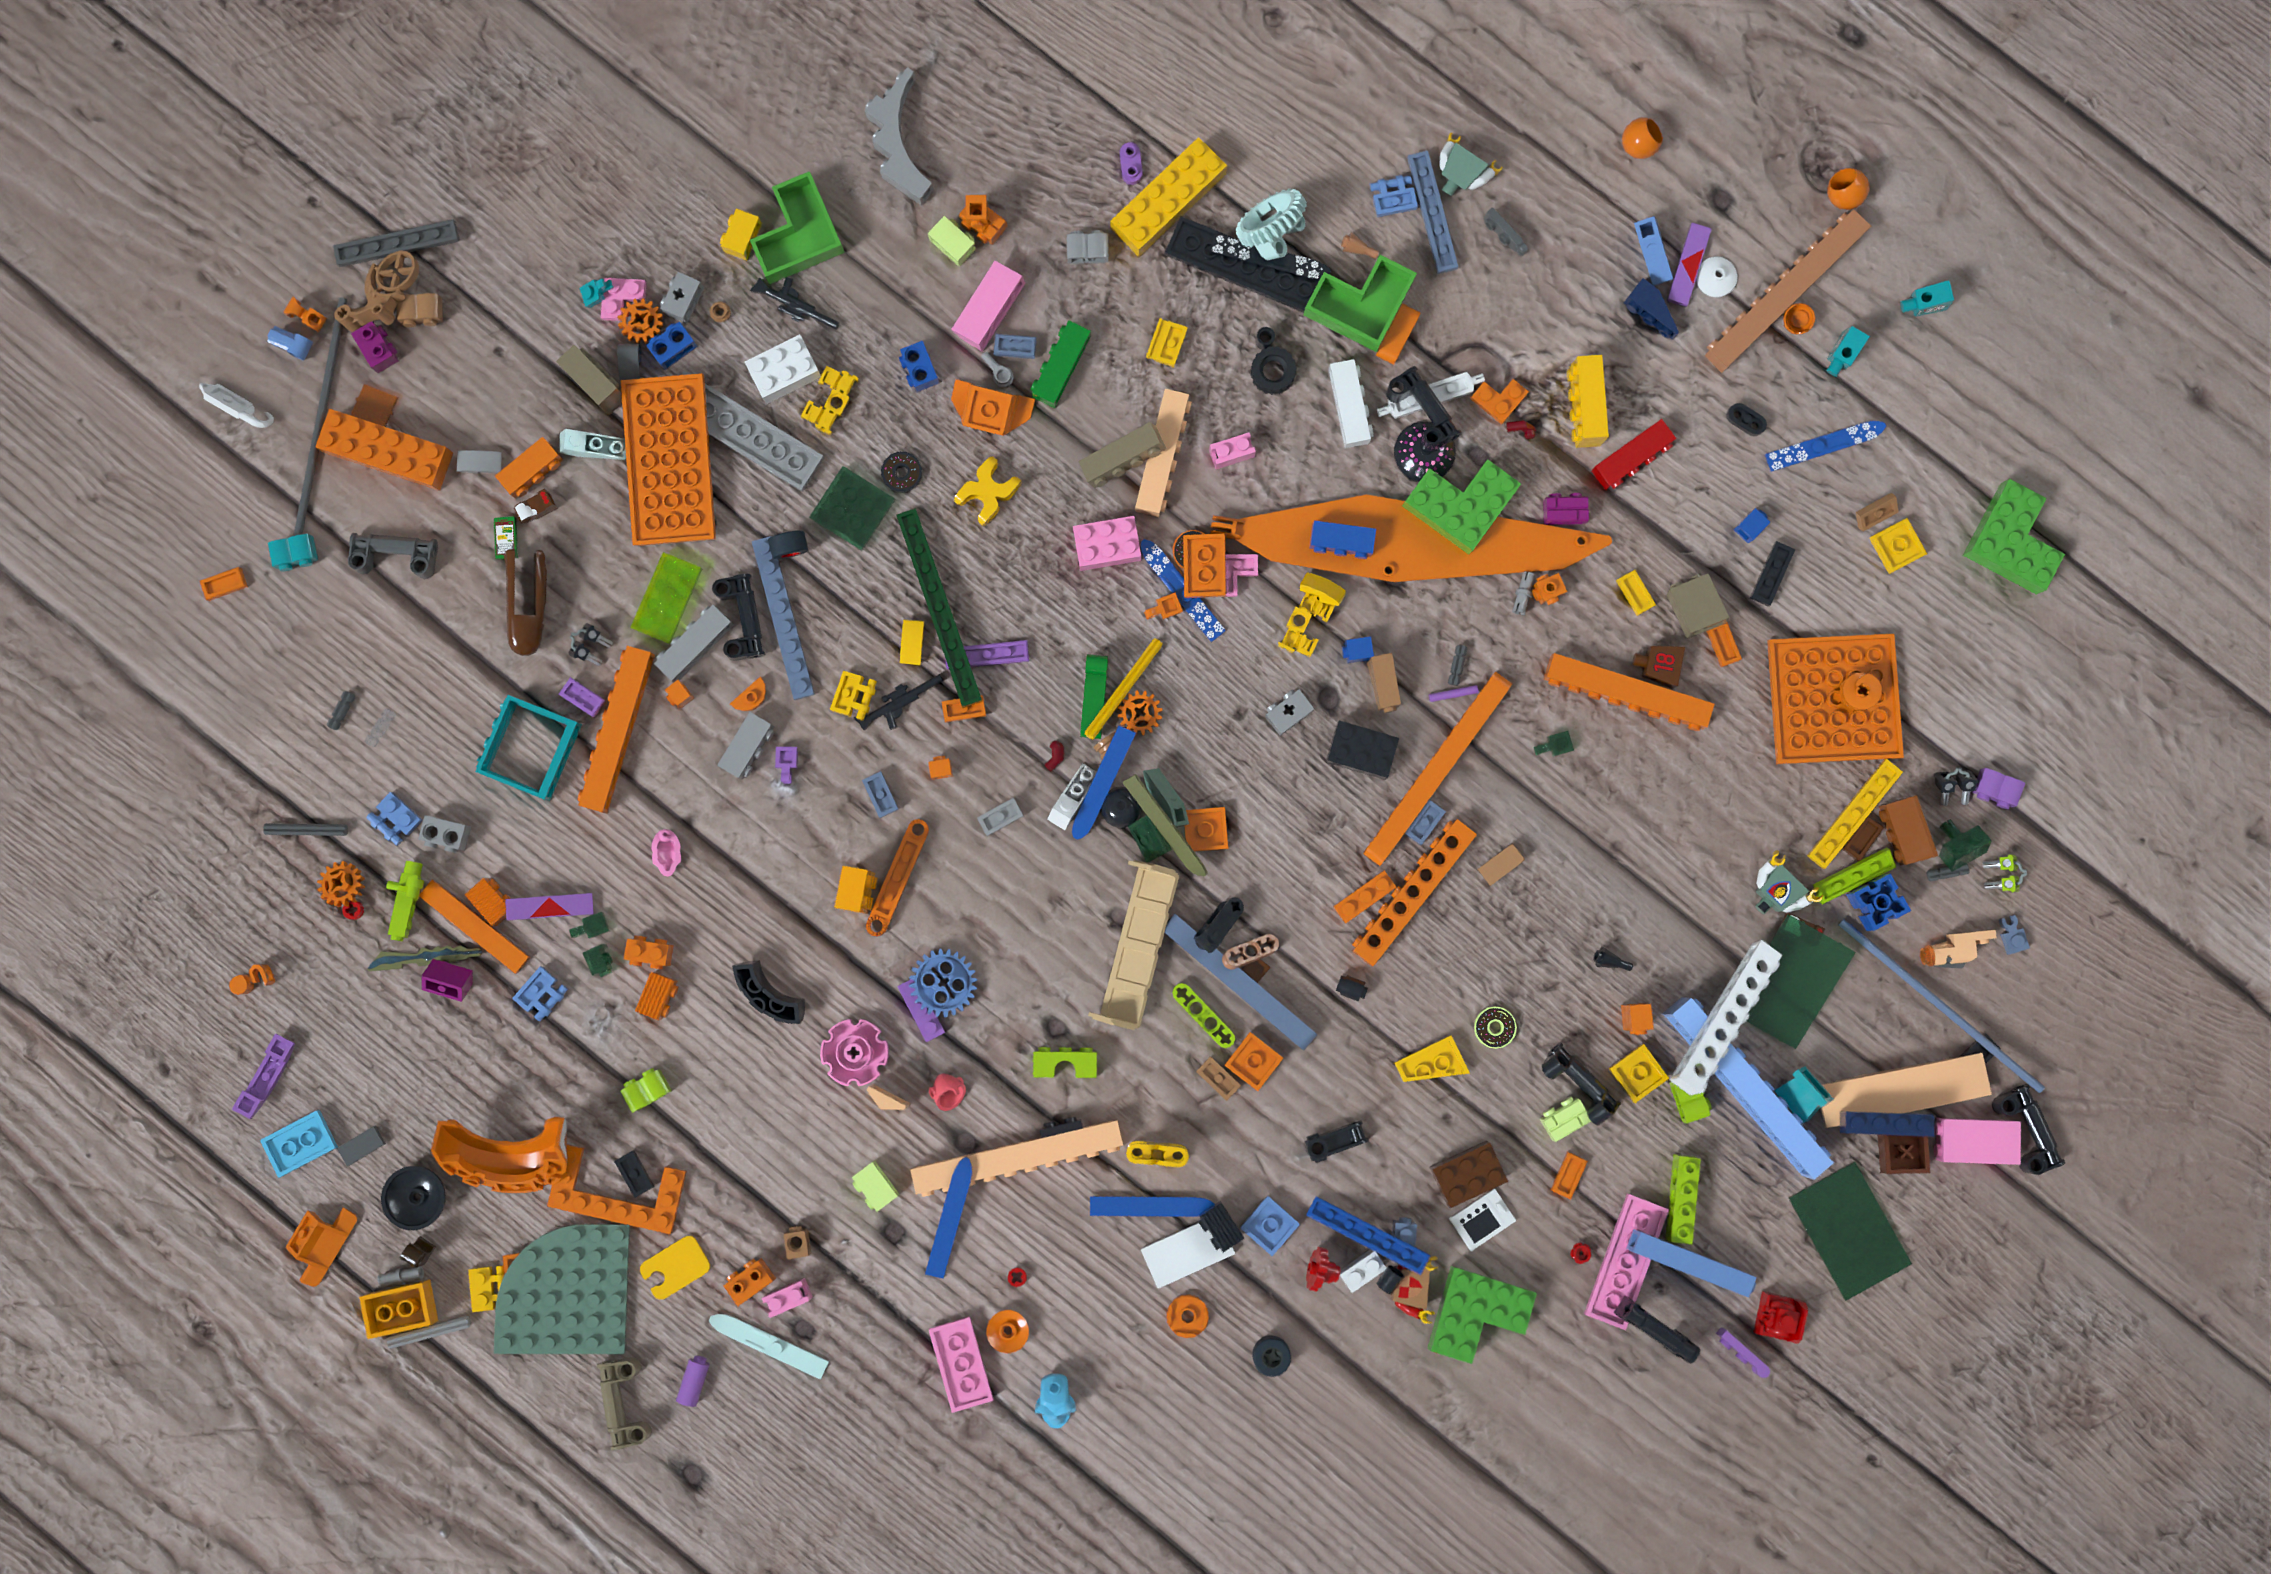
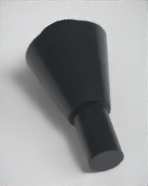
(1607, 959)

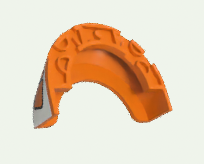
(503, 1164)

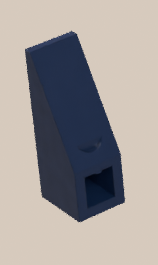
(1650, 305)

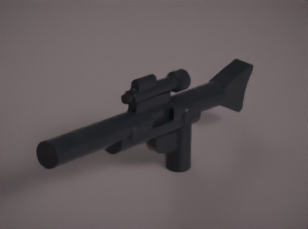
(796, 306)
(900, 699)

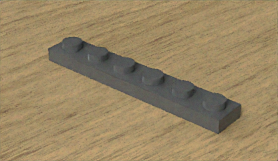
(405, 240)

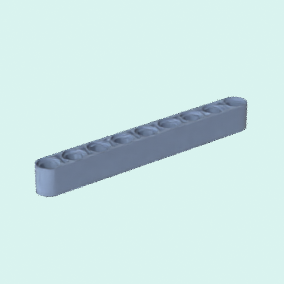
(1242, 985)

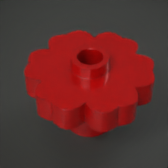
(1321, 1270)

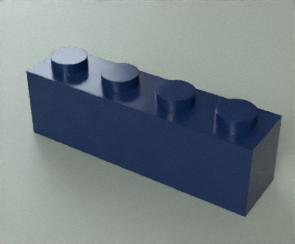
(1887, 1123)

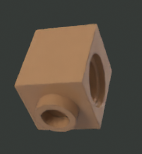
(793, 1251)

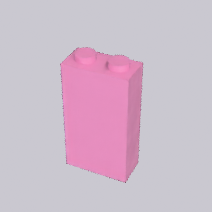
(1977, 1141)

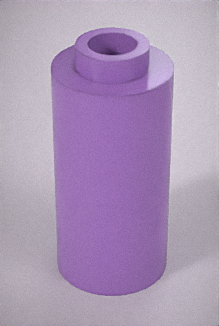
(693, 1381)

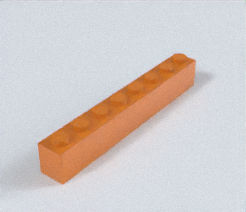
(1628, 691)
(616, 729)

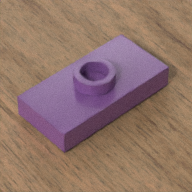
(582, 697)

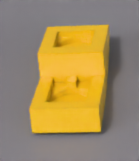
(1327, 590)
(912, 642)

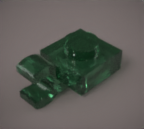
(1557, 744)
(593, 926)

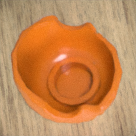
(1799, 318)

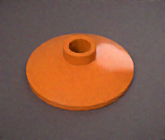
(1007, 1342)

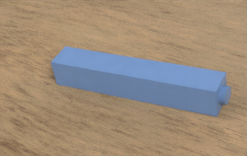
(1691, 1263)

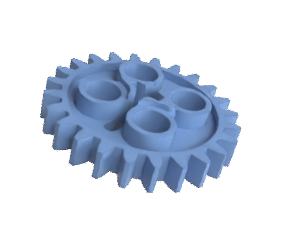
(959, 972)

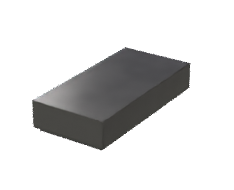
(361, 1146)

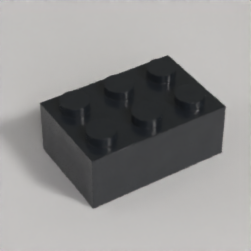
(1362, 750)

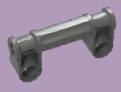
(420, 550)

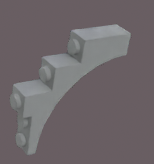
(887, 115)

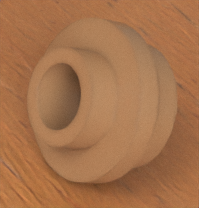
(720, 306)

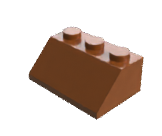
(1907, 830)

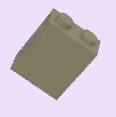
(1697, 605)

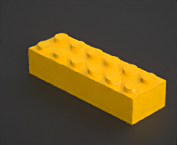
(1168, 197)

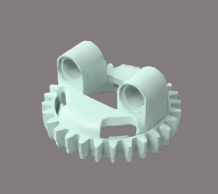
(1268, 234)

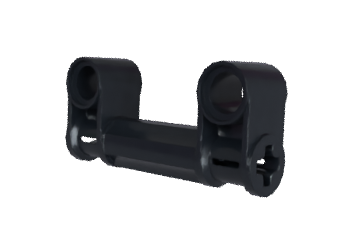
(1443, 429)
(748, 617)
(1561, 1061)
(2046, 1155)
(1669, 1338)

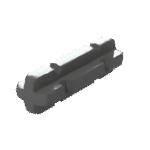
(1457, 665)
(340, 710)
(1945, 872)

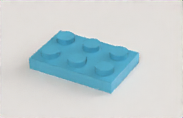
(298, 1143)

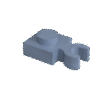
(2014, 939)

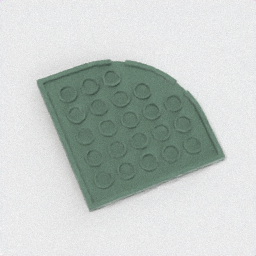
(566, 1293)

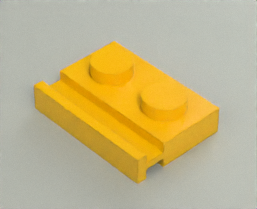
(1167, 342)

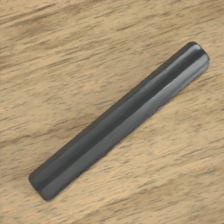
(305, 829)

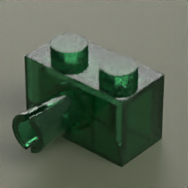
(1962, 846)

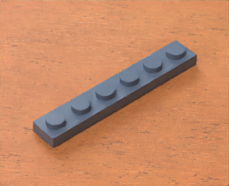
(1432, 212)

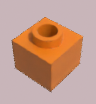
(678, 694)
(940, 768)

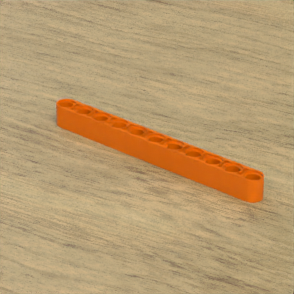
(1437, 768)

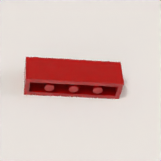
(1633, 454)

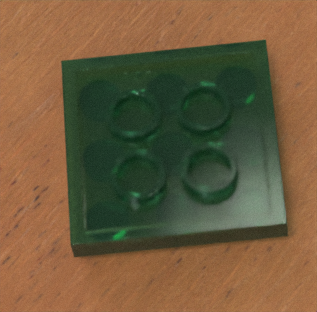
(852, 508)

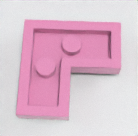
(623, 291)
(1239, 566)

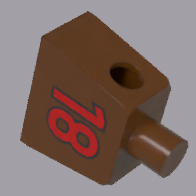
(1661, 664)

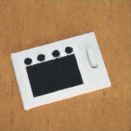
(1482, 1219)

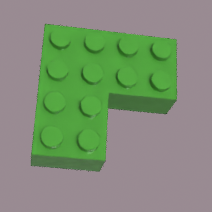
(806, 237)
(1362, 313)
(1459, 514)
(2004, 543)
(1470, 1302)

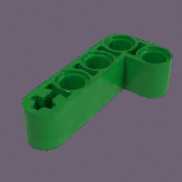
(1094, 690)

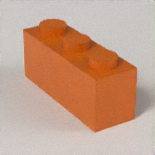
(529, 468)

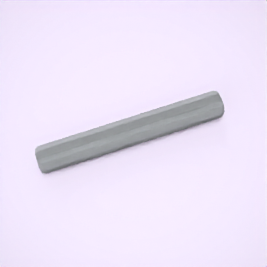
(428, 1332)

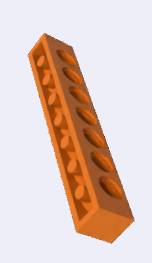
(1463, 837)

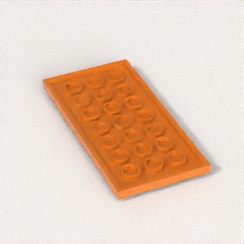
(668, 459)

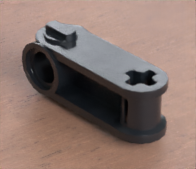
(1219, 924)
(1336, 1141)

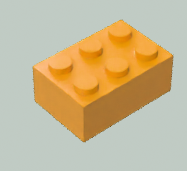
(855, 890)
(398, 1309)

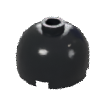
(1120, 808)

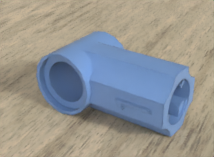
(294, 344)

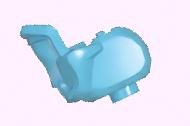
(1055, 1402)

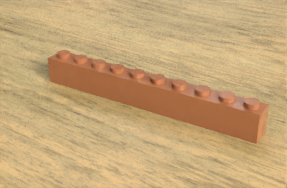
(1787, 291)

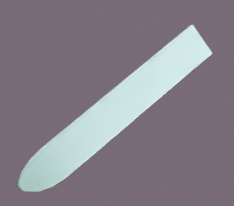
(769, 1344)

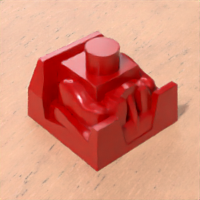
(1781, 1317)

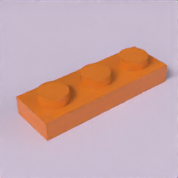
(1364, 897)

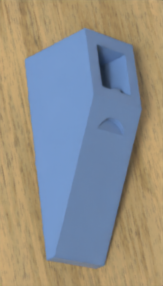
(1653, 250)

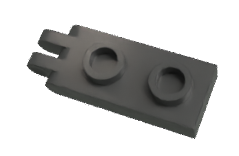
(1506, 233)

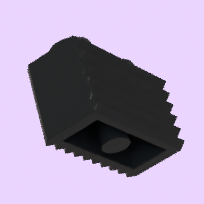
(1221, 1226)

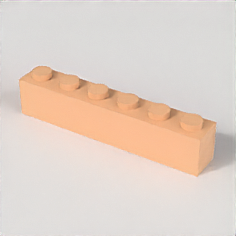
(1158, 469)

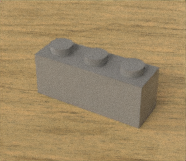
(746, 746)

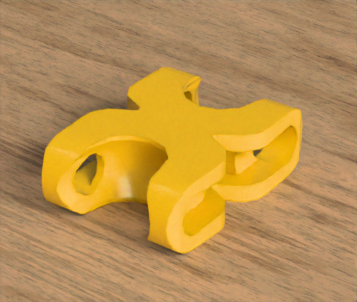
(987, 491)
(1157, 1153)

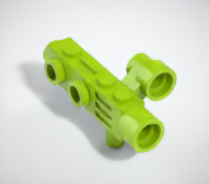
(407, 895)

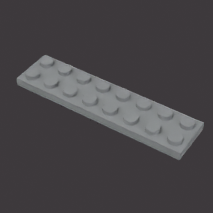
(760, 440)

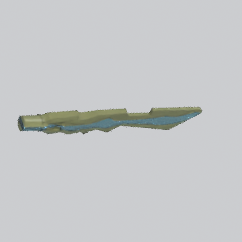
(394, 960)

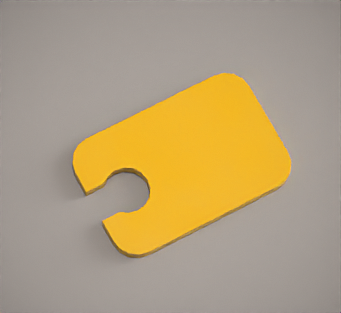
(679, 1263)

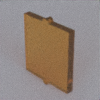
(374, 405)

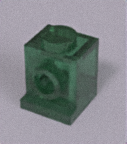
(598, 960)

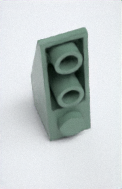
(1166, 796)

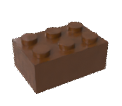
(1468, 1174)

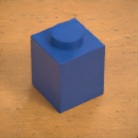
(1752, 525)
(1358, 649)

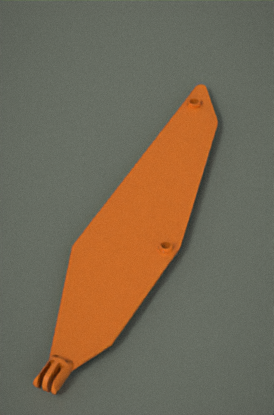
(1407, 543)

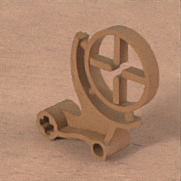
(380, 305)

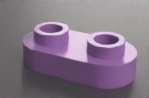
(1131, 162)

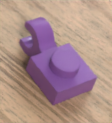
(786, 760)

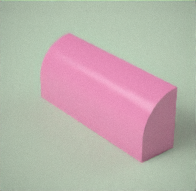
(988, 305)

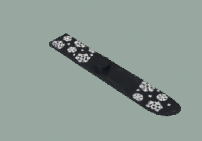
(1289, 263)

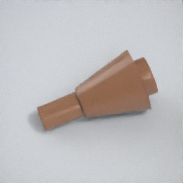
(1355, 245)

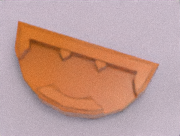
(751, 697)

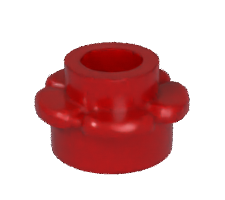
(1585, 1257)

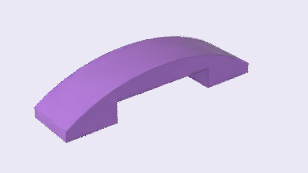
(265, 1078)

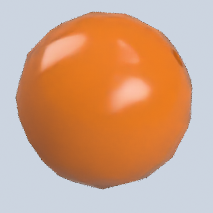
(1642, 138)
(1848, 189)

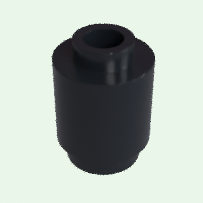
(1351, 988)

